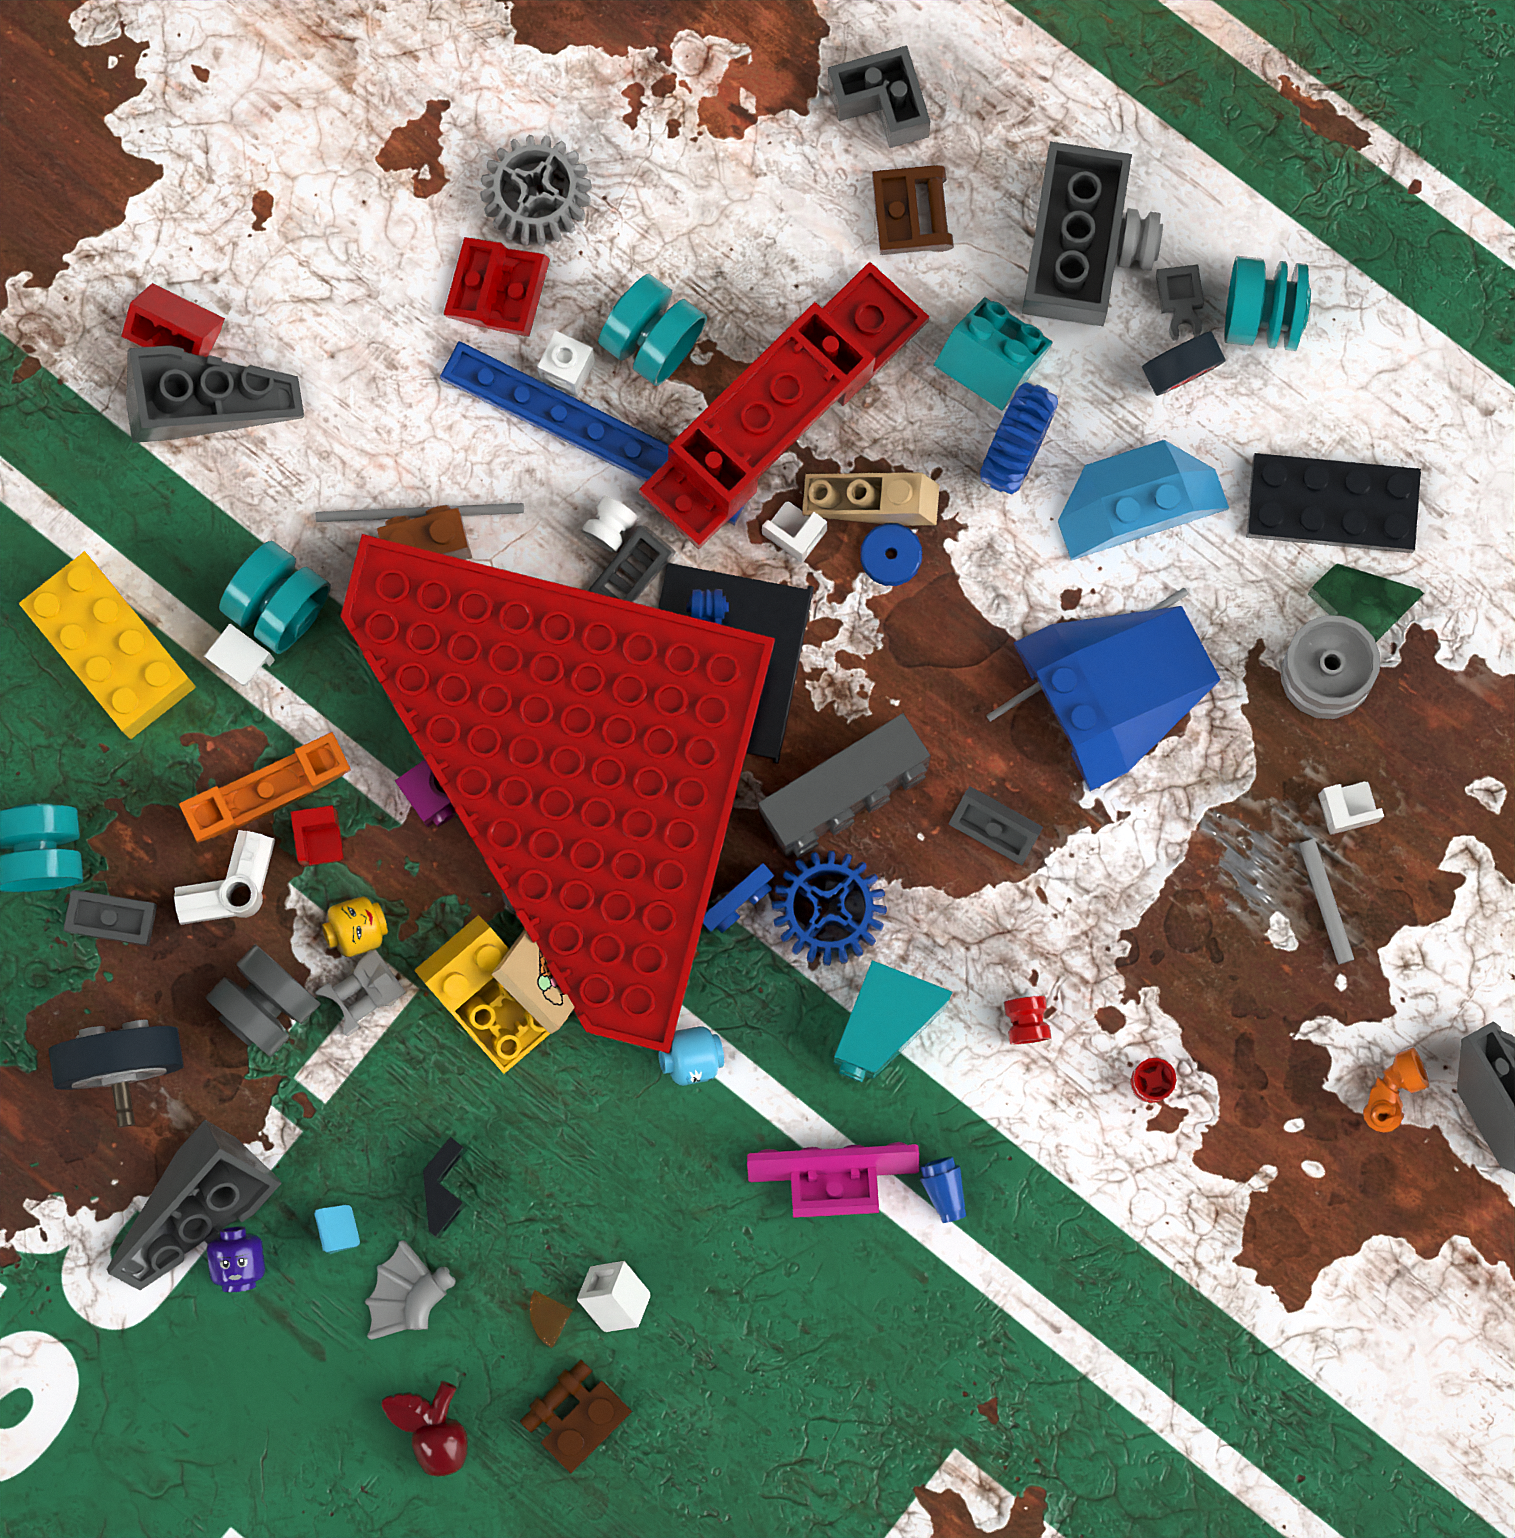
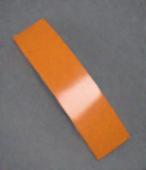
(266, 789)

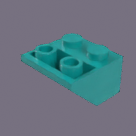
(992, 352)

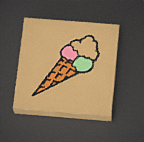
(530, 982)

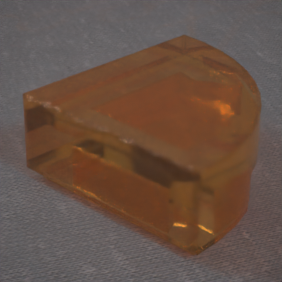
(548, 1317)

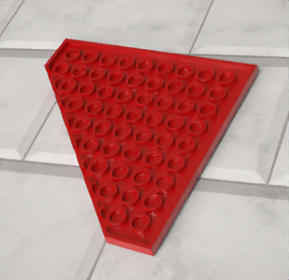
(581, 755)

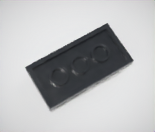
(1333, 503)

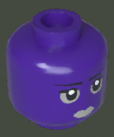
(235, 1260)

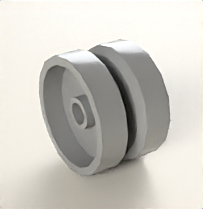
(1326, 691)

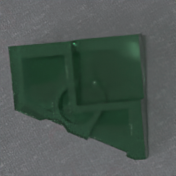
(1364, 598)

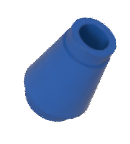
(944, 1187)

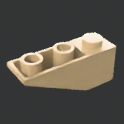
(873, 497)

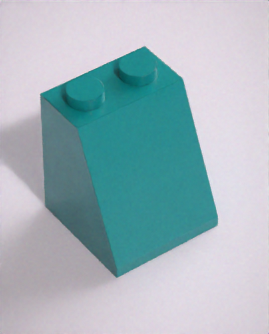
(886, 1020)

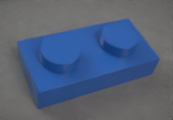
(751, 888)

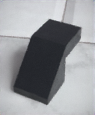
(440, 1202)

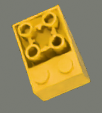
(463, 983)

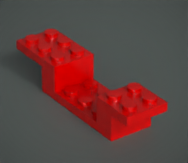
(777, 399)

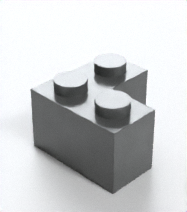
(885, 85)

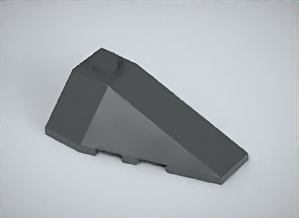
(195, 395)
(199, 1194)

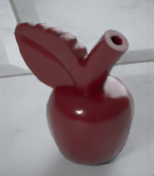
(436, 1441)

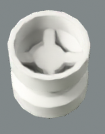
(612, 520)

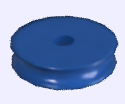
(891, 571)

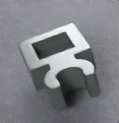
(1181, 293)

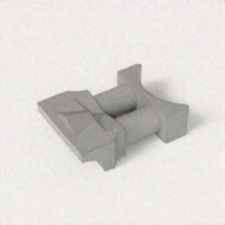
(378, 982)

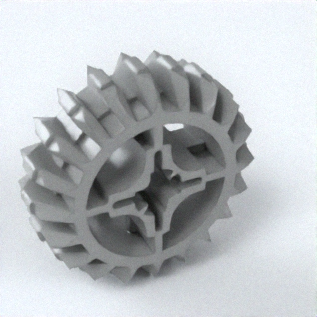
(543, 175)

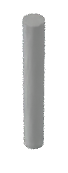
(1326, 901)

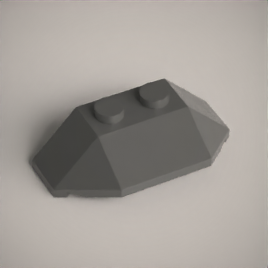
(1488, 1088)

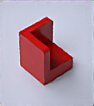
(317, 836)

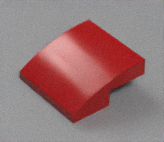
(496, 286)

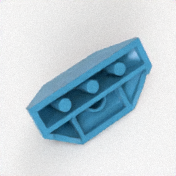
(1138, 497)

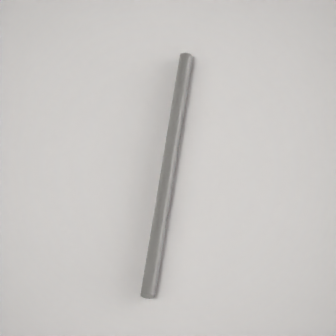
(377, 514)

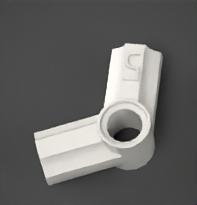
(213, 899)

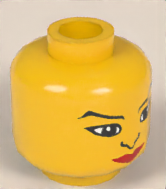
(355, 926)

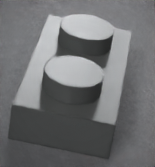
(995, 825)
(110, 918)

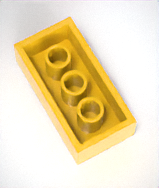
(107, 645)

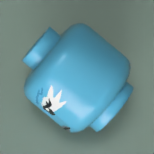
(693, 1056)

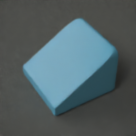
(337, 1228)

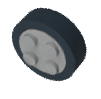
(116, 1060)

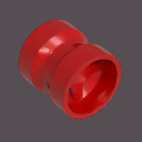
(1027, 1020)
(1159, 1079)

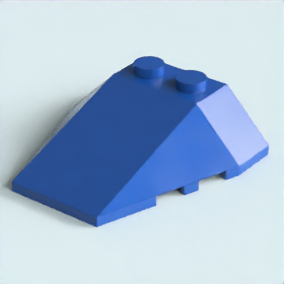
(1118, 683)

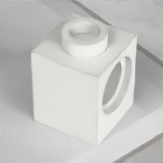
(566, 363)

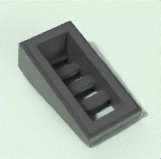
(645, 535)

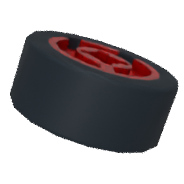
(1183, 363)

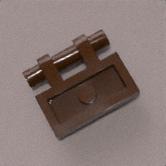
(585, 1425)

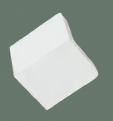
(794, 531)
(238, 655)
(1349, 807)
(614, 1296)

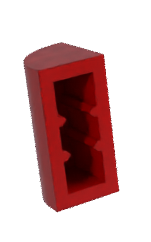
(169, 320)

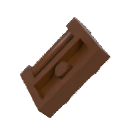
(898, 210)

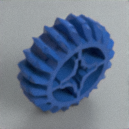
(1018, 438)
(844, 921)

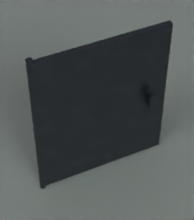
(760, 609)

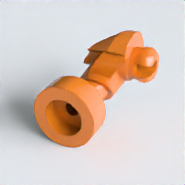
(1384, 1105)

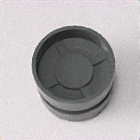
(254, 1010)

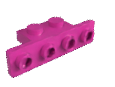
(833, 1179)

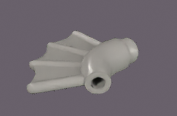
(405, 1293)

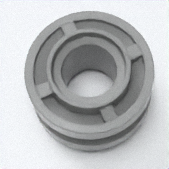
(1139, 239)

